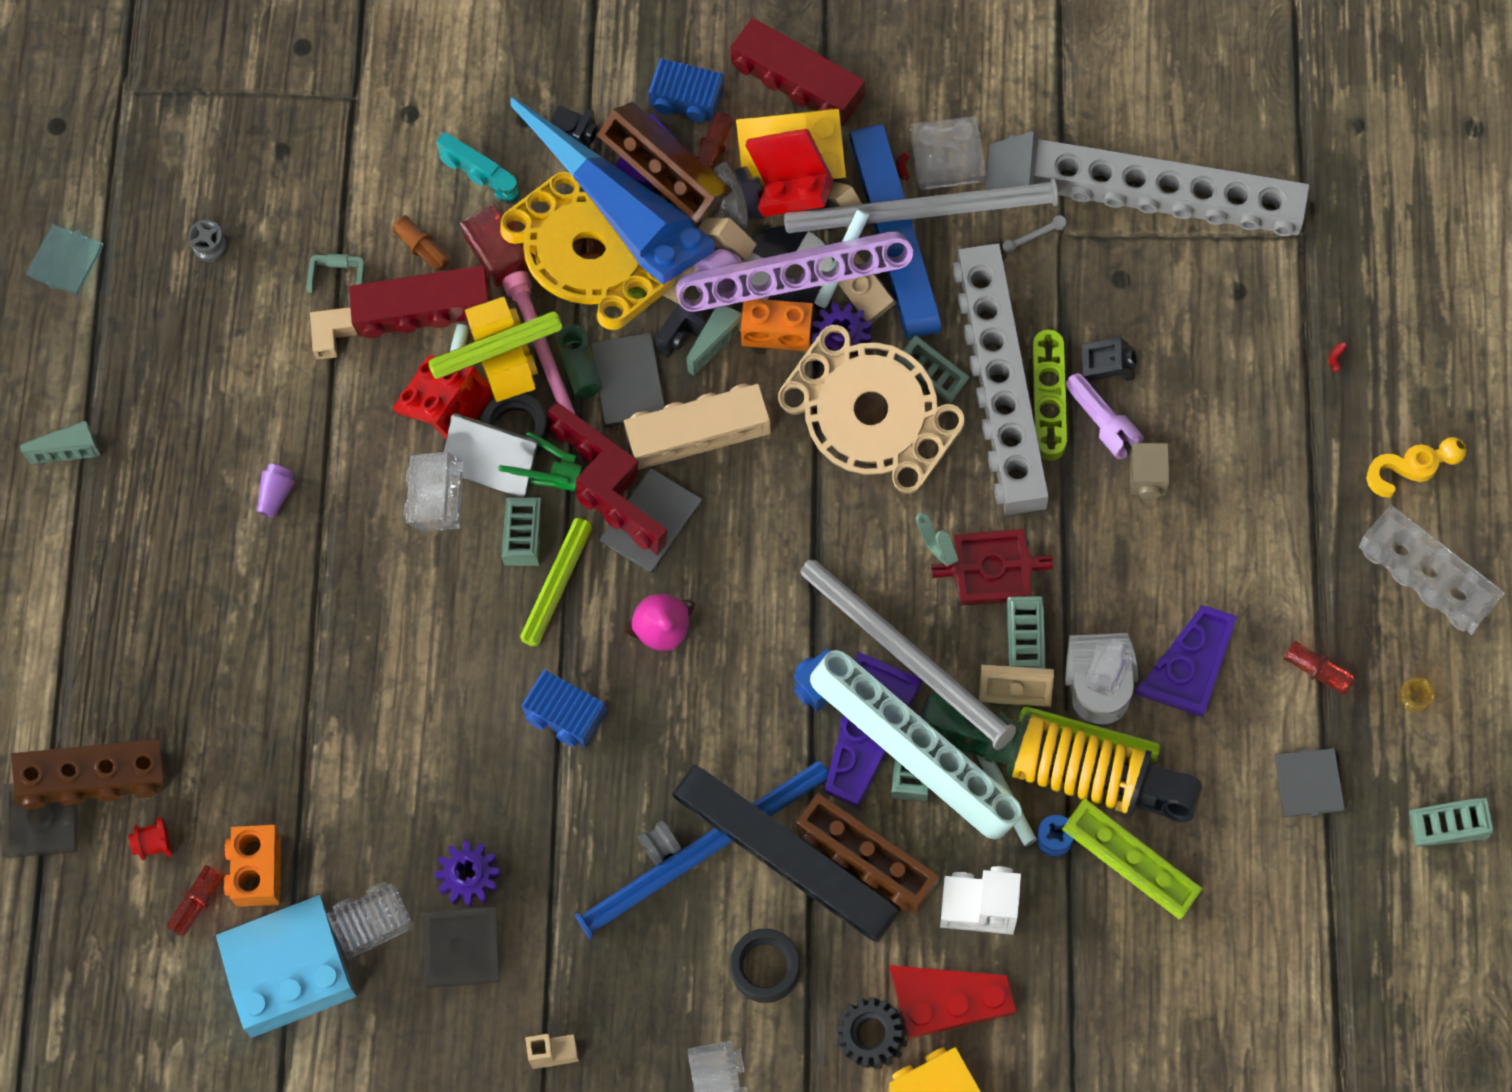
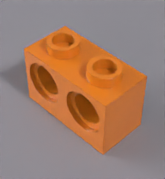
(776, 324)
(263, 864)

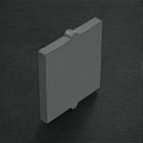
(1012, 161)
(1309, 782)

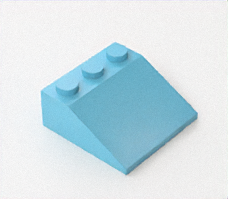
(284, 967)

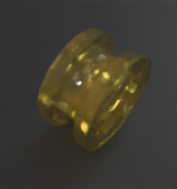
(1404, 692)

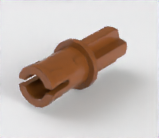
(421, 243)

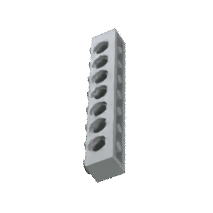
(1186, 181)
(987, 266)

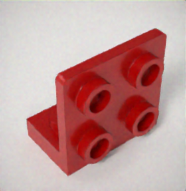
(791, 172)
(437, 399)

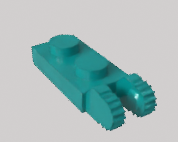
(478, 167)

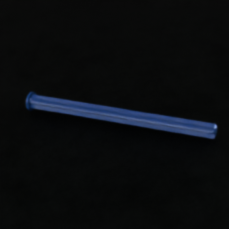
(694, 853)

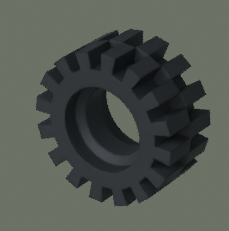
(887, 1049)

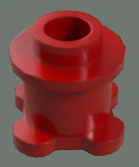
(150, 840)

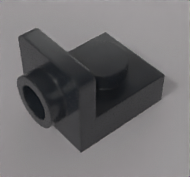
(578, 126)
(751, 190)
(675, 329)
(1109, 359)

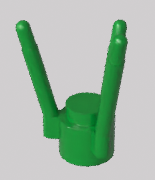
(562, 474)

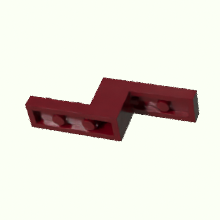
(606, 479)

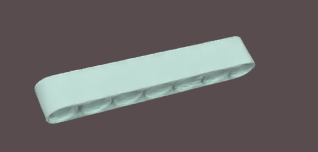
(915, 745)

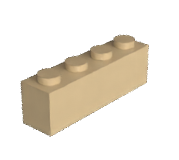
(697, 425)

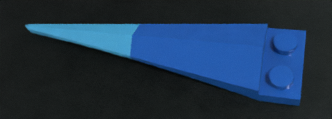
(649, 226)

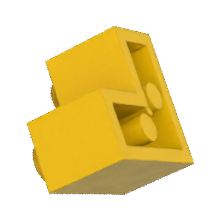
(513, 370)

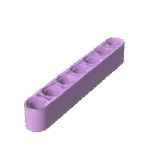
(810, 276)

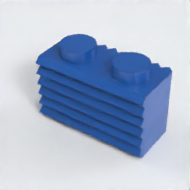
(686, 90)
(563, 709)

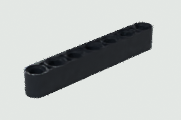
(785, 853)

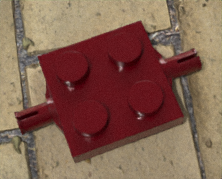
(992, 566)

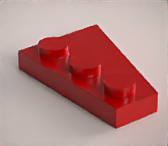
(948, 999)

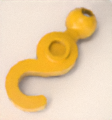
(1417, 465)

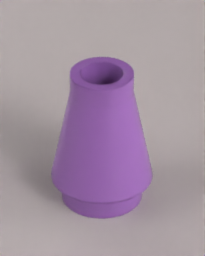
(274, 488)

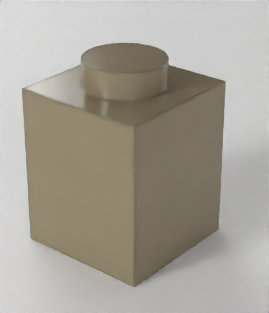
(1149, 470)

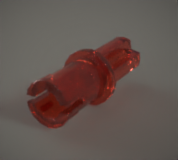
(714, 141)
(1319, 667)
(195, 900)

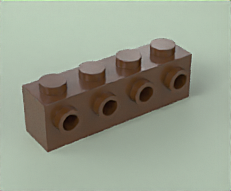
(664, 162)
(87, 773)
(867, 855)

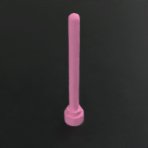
(518, 287)

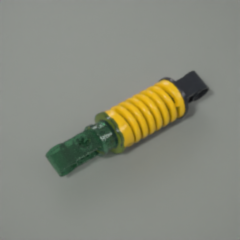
(1073, 763)

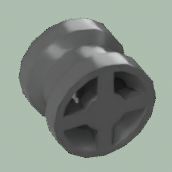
(210, 233)
(659, 842)

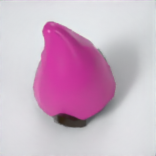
(661, 621)

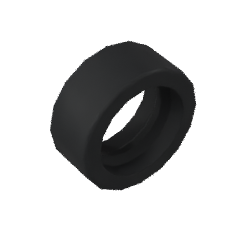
(520, 402)
(765, 937)

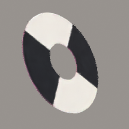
(777, 242)

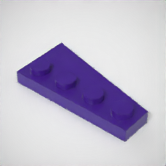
(856, 754)

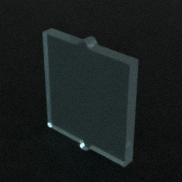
(64, 259)

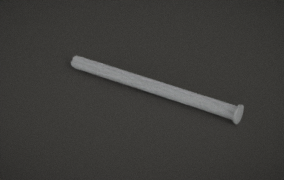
(924, 207)
(909, 654)

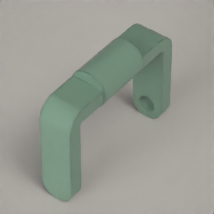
(334, 260)
(938, 544)

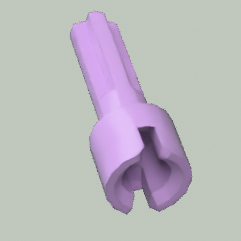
(1113, 428)

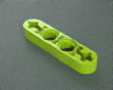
(1049, 394)

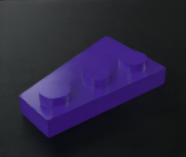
(1191, 664)

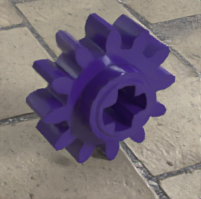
(852, 323)
(464, 861)

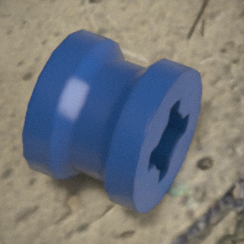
(1053, 842)

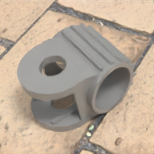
(1088, 704)

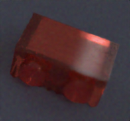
(490, 248)

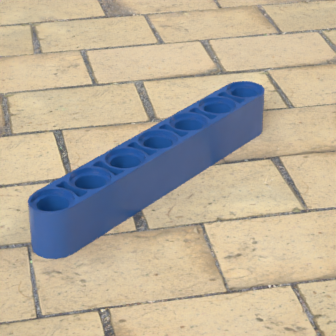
(882, 184)

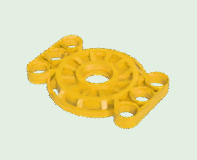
(564, 272)

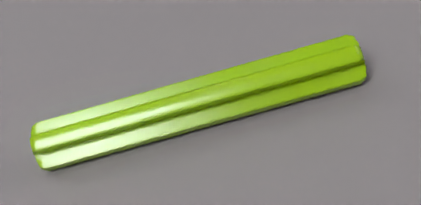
(495, 345)
(556, 582)
(1102, 733)

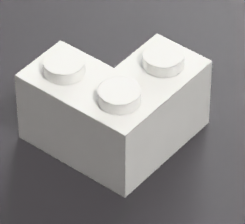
(981, 903)

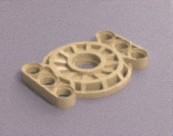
(900, 431)

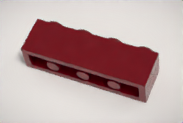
(796, 70)
(417, 301)

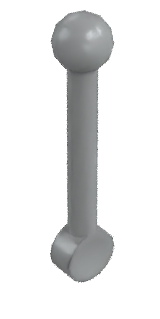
(1058, 223)

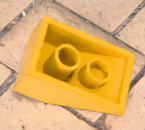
(822, 124)

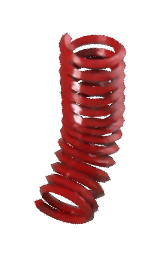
(901, 166)
(1334, 357)

